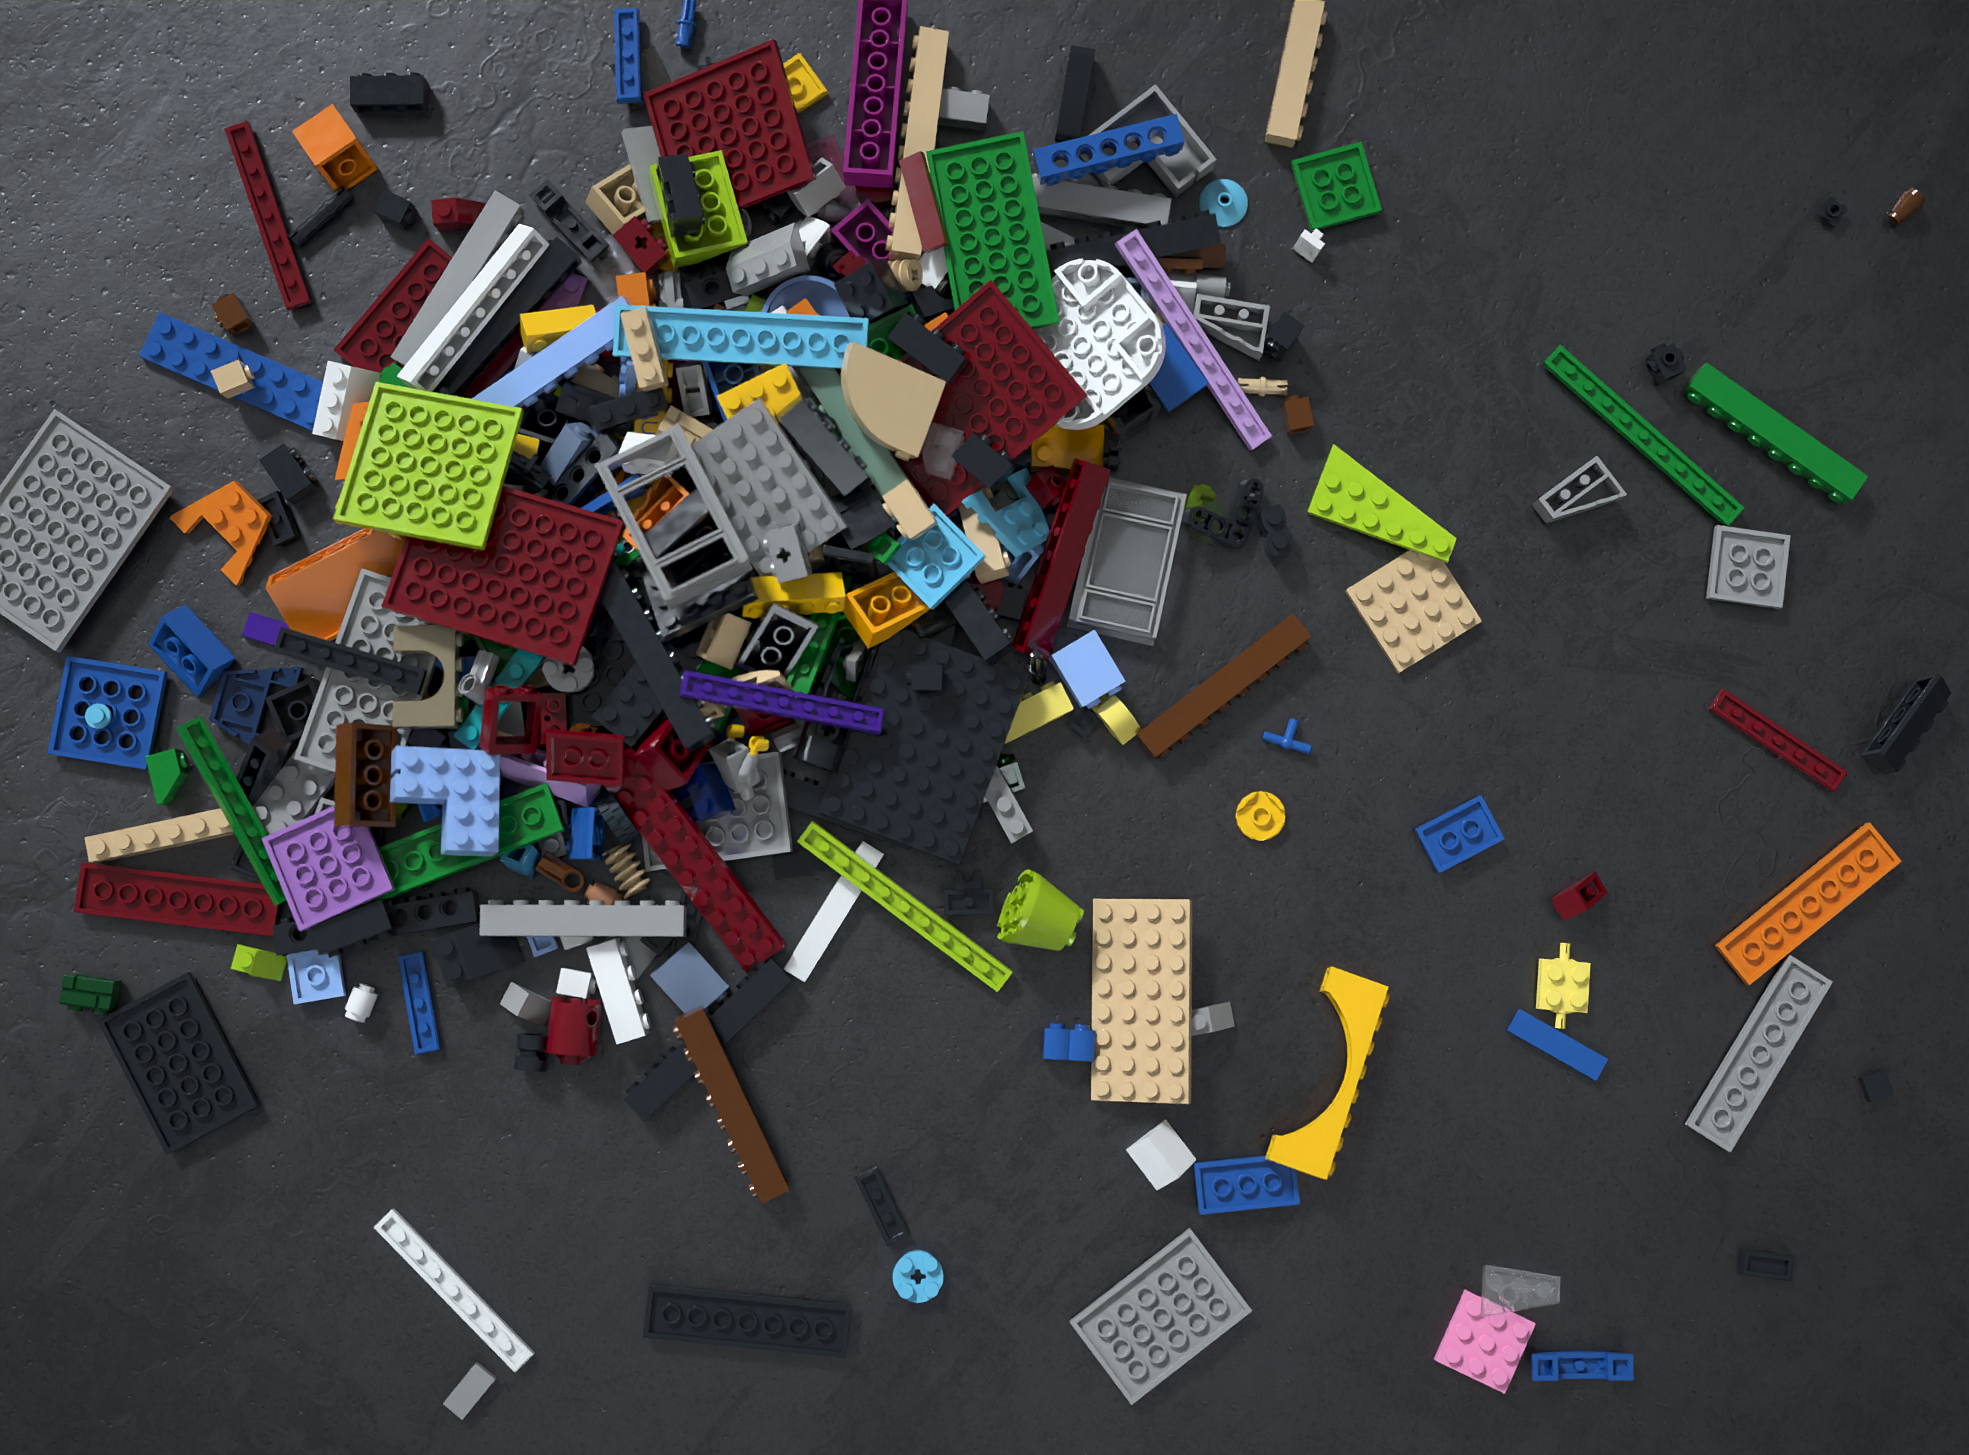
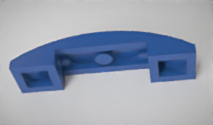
(1582, 1365)

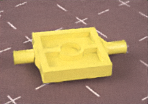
(1563, 985)

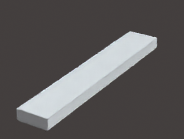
(828, 920)

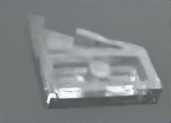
(938, 447)

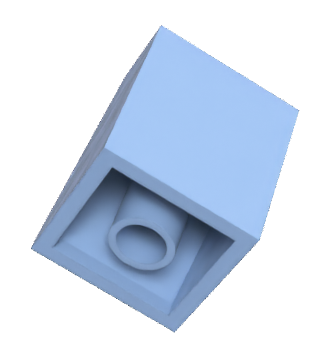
(1087, 670)

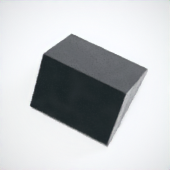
(543, 421)

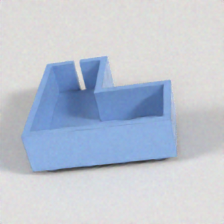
(464, 786)

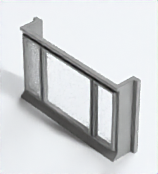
(1127, 562)

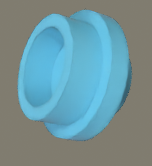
(98, 716)

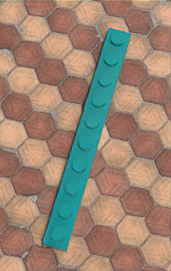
(515, 673)

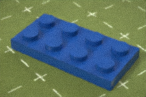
(1244, 1185)

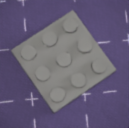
(1748, 567)

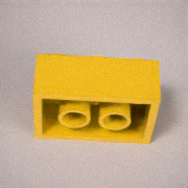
(774, 387)

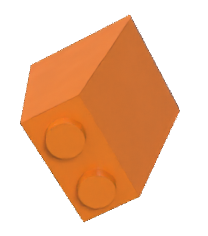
(335, 149)

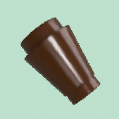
(1907, 205)

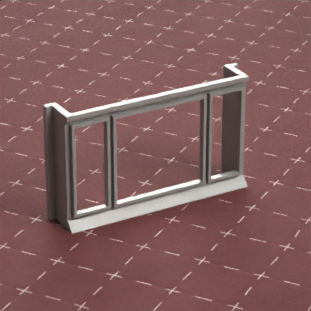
(707, 581)

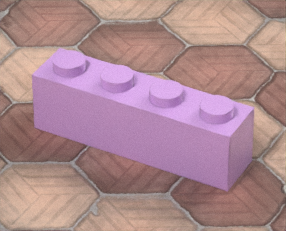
(531, 771)

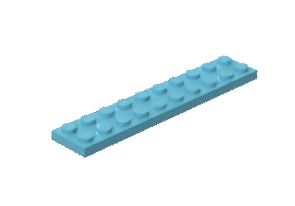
(747, 336)

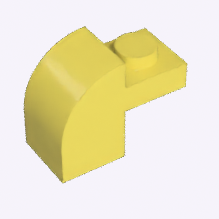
(1116, 718)

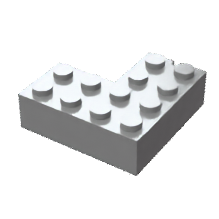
(1175, 171)

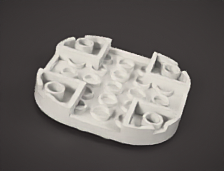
(1103, 338)

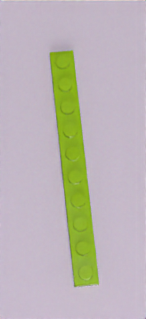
(905, 906)

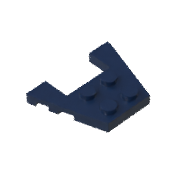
(242, 696)

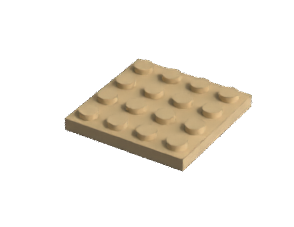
(1412, 607)

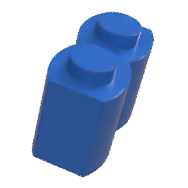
(1069, 1043)

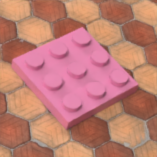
(1484, 1346)

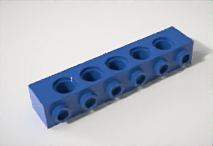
(1166, 128)

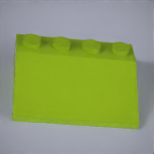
(723, 223)

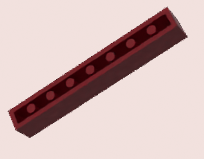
(1061, 557)

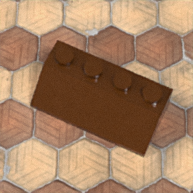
(364, 775)

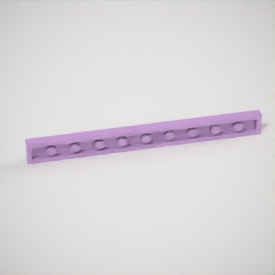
(1193, 339)

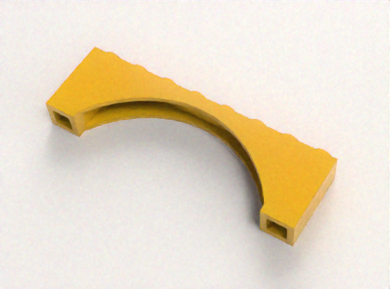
(1359, 1007)

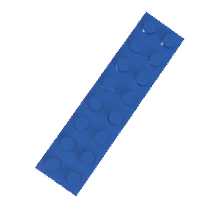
(197, 353)

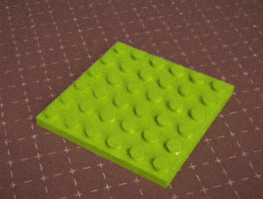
(429, 466)

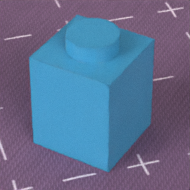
(522, 860)

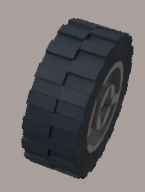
(616, 817)

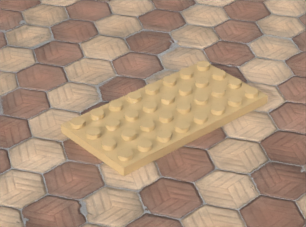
(1142, 1000)

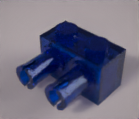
(708, 794)

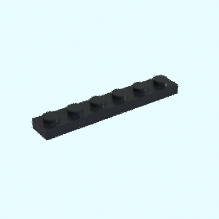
(350, 660)

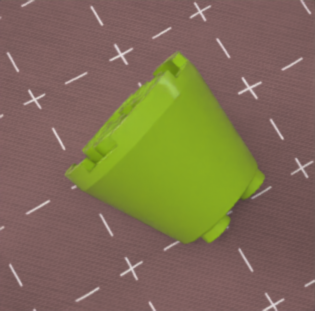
(1038, 915)

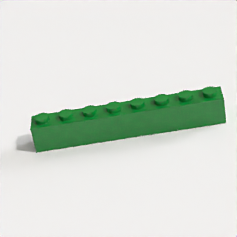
(1775, 434)

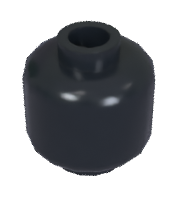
(827, 257)

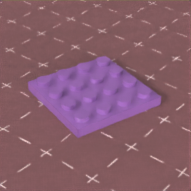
(326, 867)

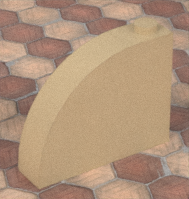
(889, 399)

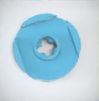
(927, 1265)

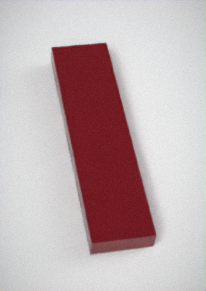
(923, 202)

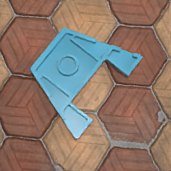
(1018, 525)

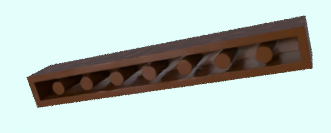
(1222, 686)
(731, 1103)

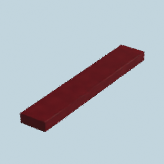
(1777, 740)

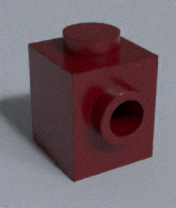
(1047, 487)

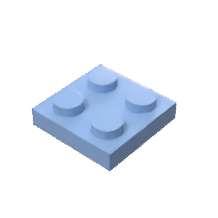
(315, 976)

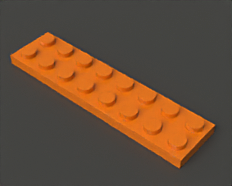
(1808, 903)

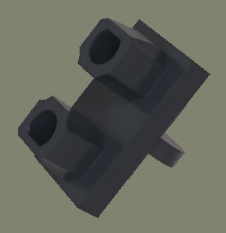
(527, 472)

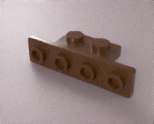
(1191, 260)

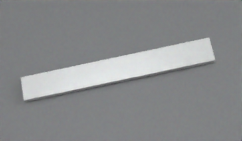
(454, 1290)

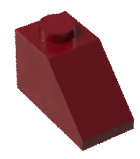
(455, 213)
(1579, 896)

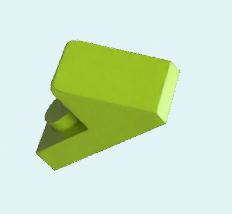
(259, 962)

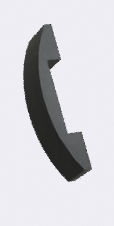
(569, 221)

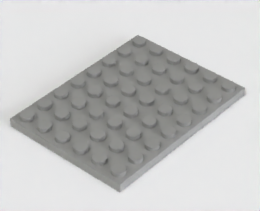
(68, 526)

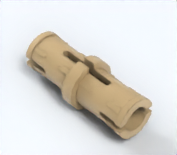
(1263, 386)

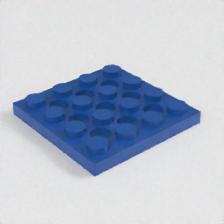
(103, 673)

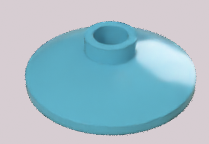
(1229, 213)

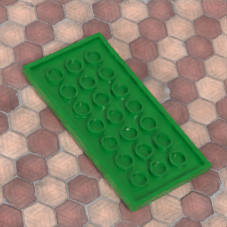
(994, 224)

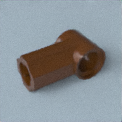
(558, 870)

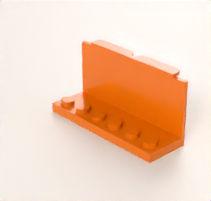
(319, 587)

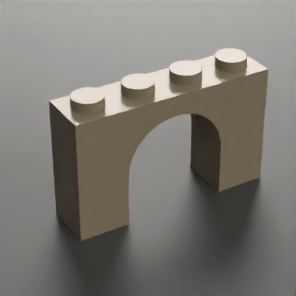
(444, 707)

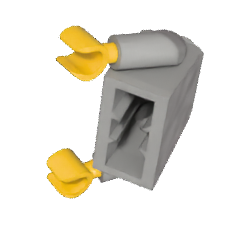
(737, 762)

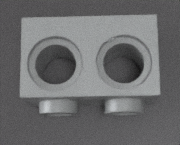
(694, 389)

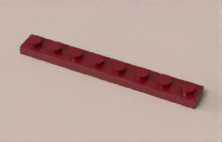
(268, 215)

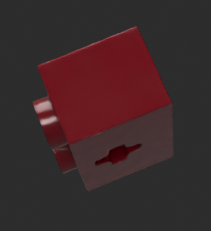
(630, 239)

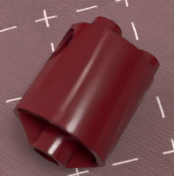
(574, 1029)

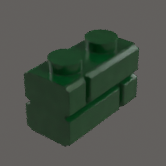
(90, 992)

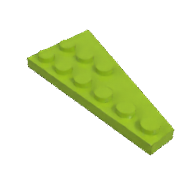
(1364, 503)

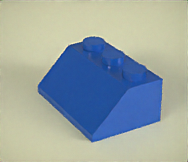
(190, 650)

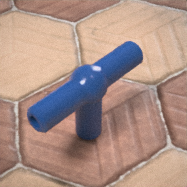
(1288, 742)

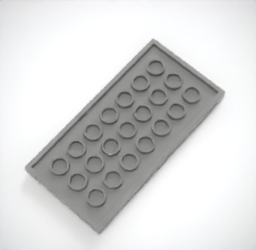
(352, 698)

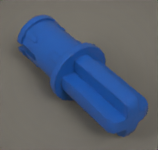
(686, 24)

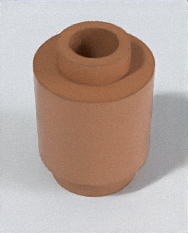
(602, 892)

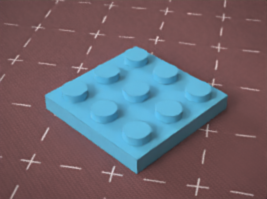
(936, 560)

